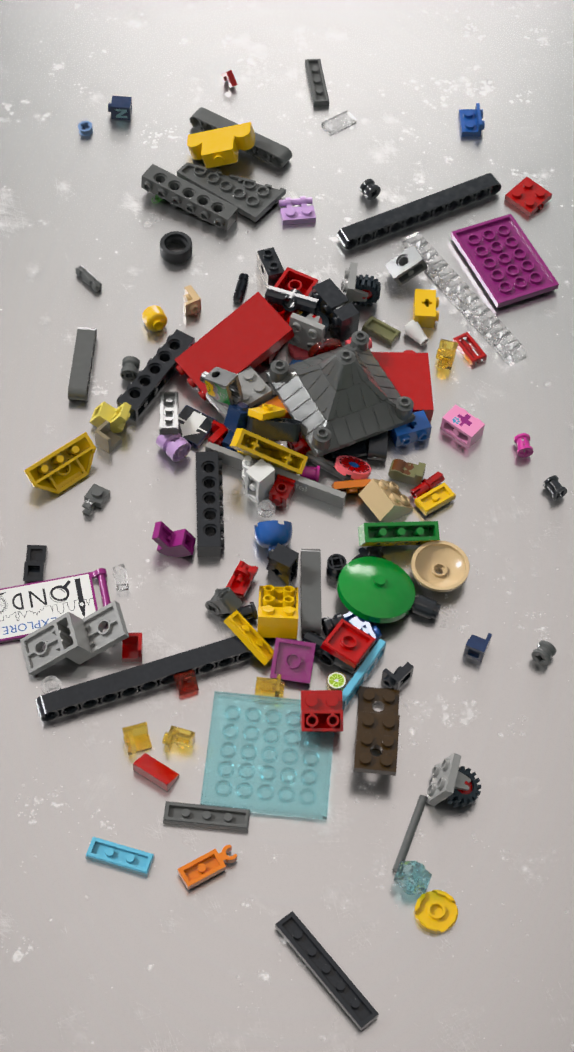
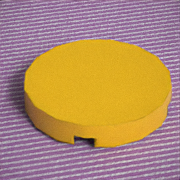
(436, 911)

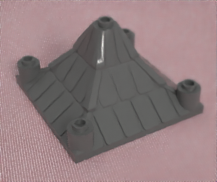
(340, 396)

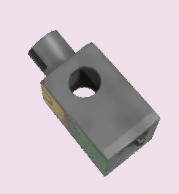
(223, 386)

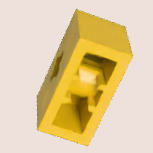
(425, 307)

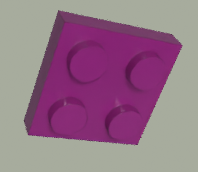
(293, 660)

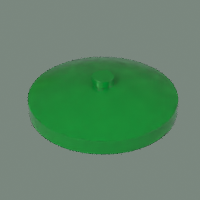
(376, 589)

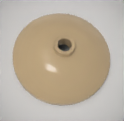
(442, 558)

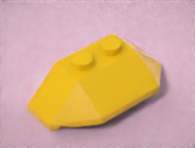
(63, 466)

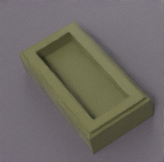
(381, 331)

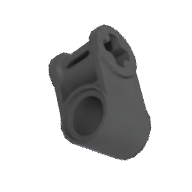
(223, 602)

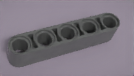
(82, 363)
(311, 590)

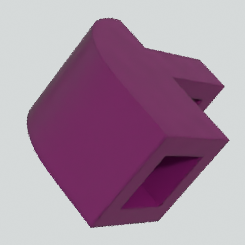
(173, 543)

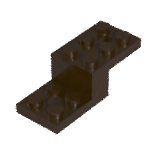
(377, 731)

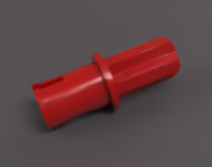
(427, 485)

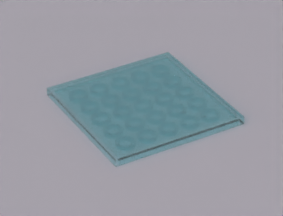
(264, 760)

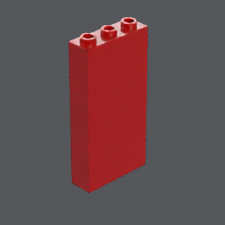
(236, 342)

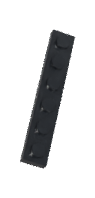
(326, 970)

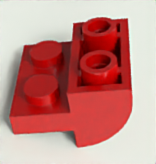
(321, 711)

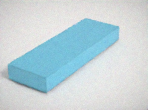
(120, 856)

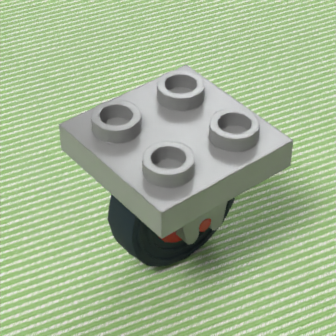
(308, 329)

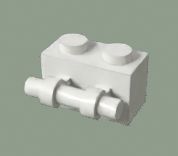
(257, 478)

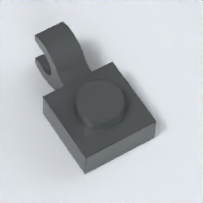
(95, 498)

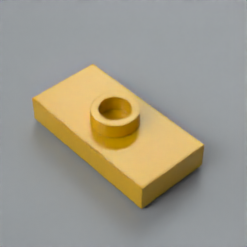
(266, 412)
(434, 499)

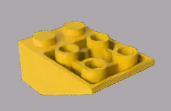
(278, 612)

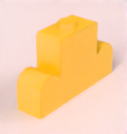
(222, 144)
(271, 452)

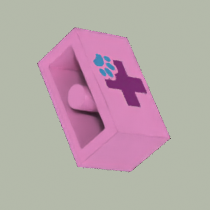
(462, 426)

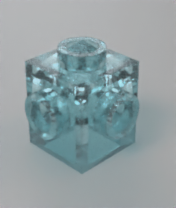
(412, 877)

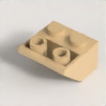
(385, 500)

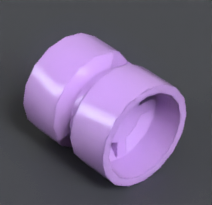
(174, 446)

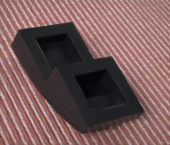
(35, 563)

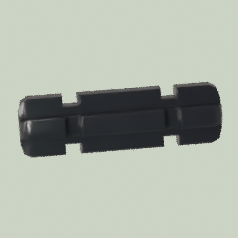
(240, 288)

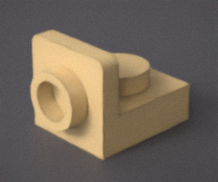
(192, 301)

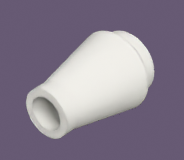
(415, 332)

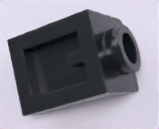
(399, 678)

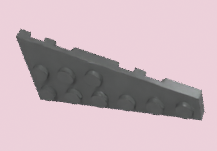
(250, 198)

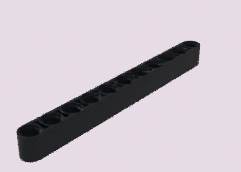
(418, 211)
(140, 678)

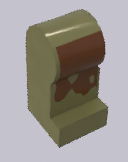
(407, 472)

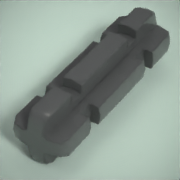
(88, 278)

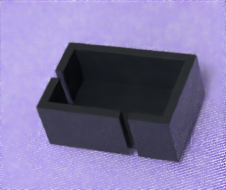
(342, 321)

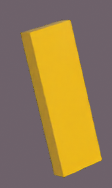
(250, 637)

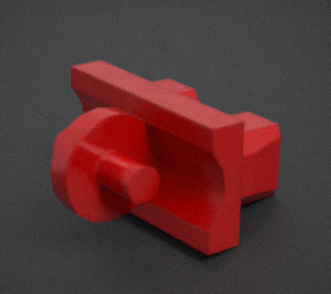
(242, 578)

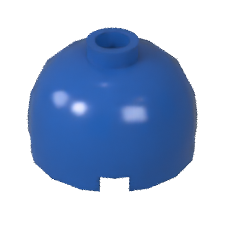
(271, 533)

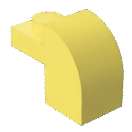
(116, 417)

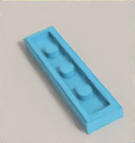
(363, 672)

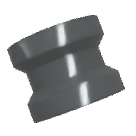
(544, 652)

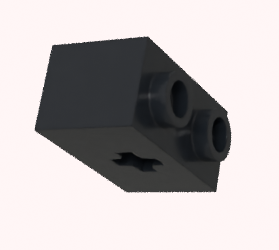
(269, 266)
(282, 565)

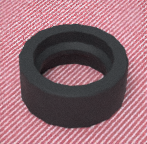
(172, 238)

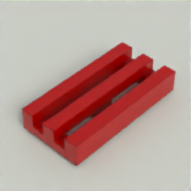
(466, 350)

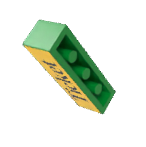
(398, 533)

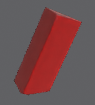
(155, 771)

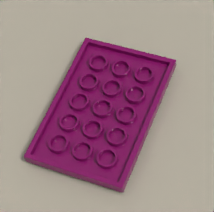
(504, 260)

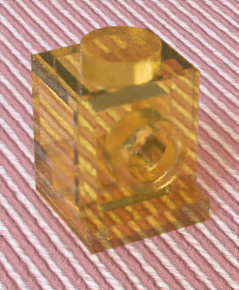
(446, 353)

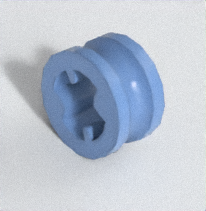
(85, 124)

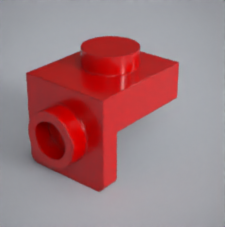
(219, 433)

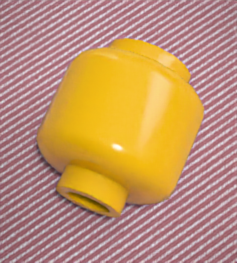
(154, 317)

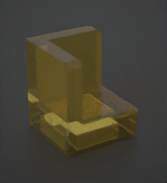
(136, 738)

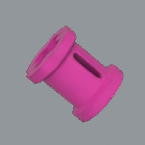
(523, 445)
(311, 473)

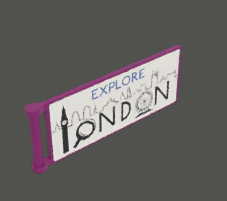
(38, 603)

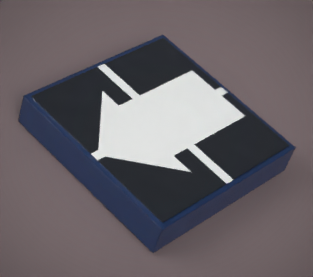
(194, 426)

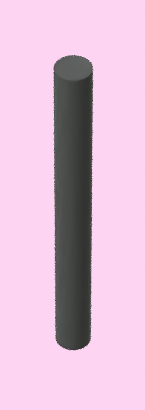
(410, 831)

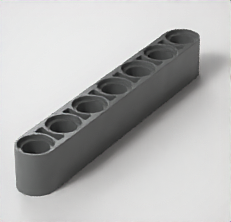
(263, 148)

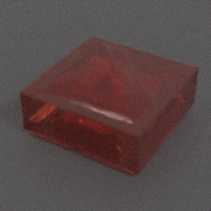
(186, 682)

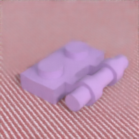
(297, 215)

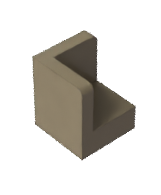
(105, 438)

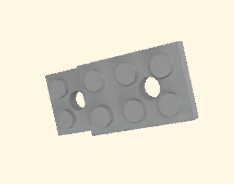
(255, 390)
(74, 638)

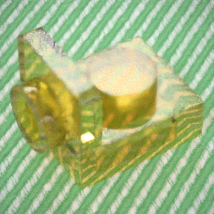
(269, 686)
(179, 736)

